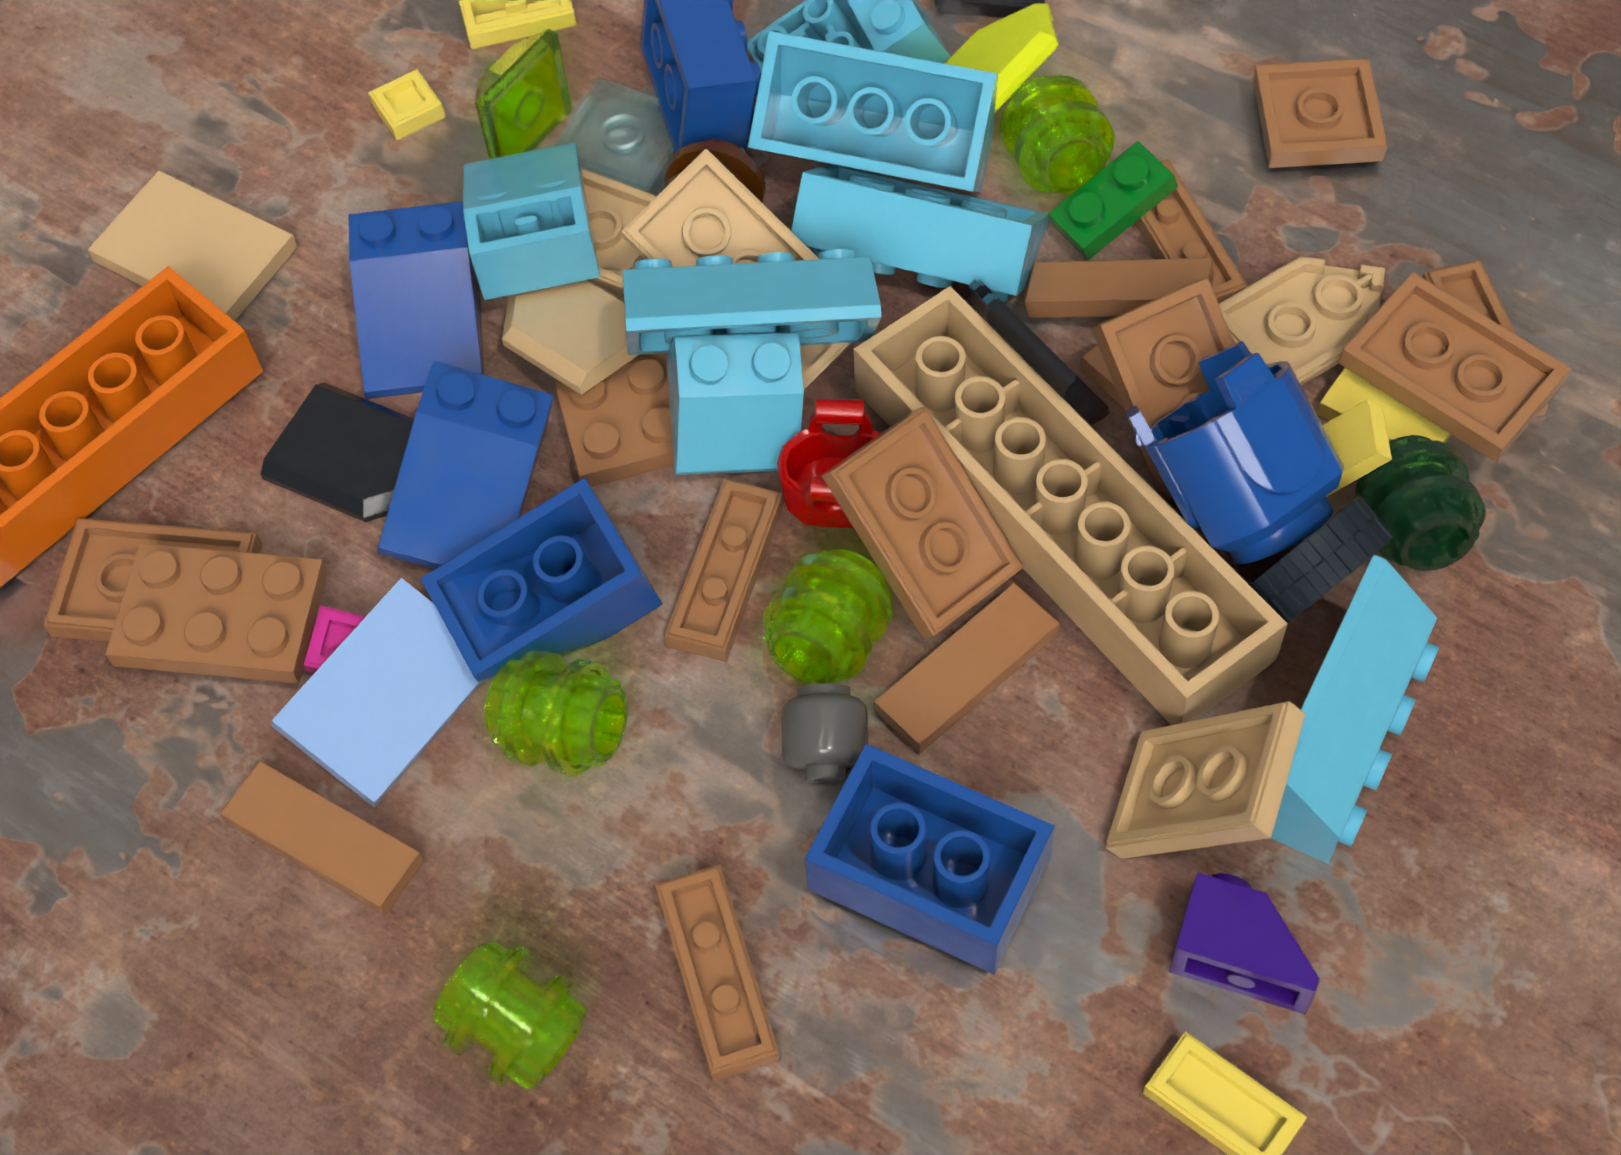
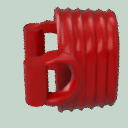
(814, 453)

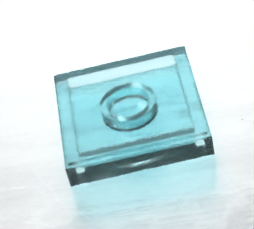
(621, 136)

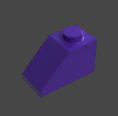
(1242, 945)

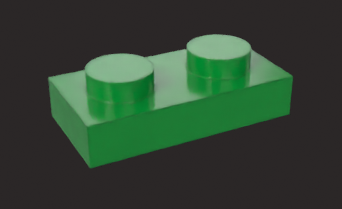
(1113, 200)

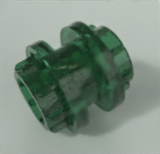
(1424, 503)

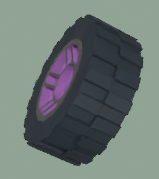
(1322, 559)

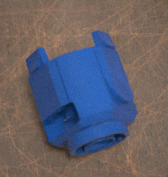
(1245, 456)

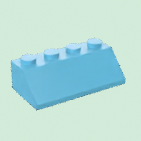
(875, 111)
(919, 229)
(821, 299)
(1352, 709)

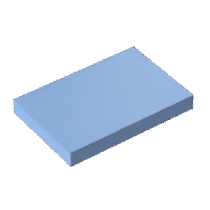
(380, 695)

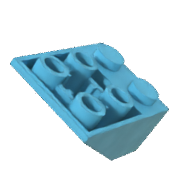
(875, 25)
(528, 221)

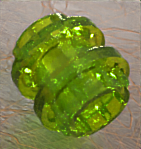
(1056, 133)
(827, 616)
(556, 712)
(509, 1014)

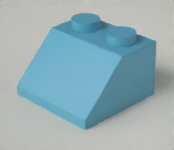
(733, 400)

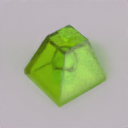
(523, 96)

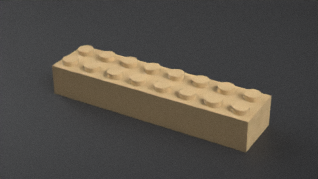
(1075, 511)

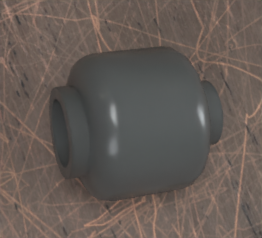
(824, 731)

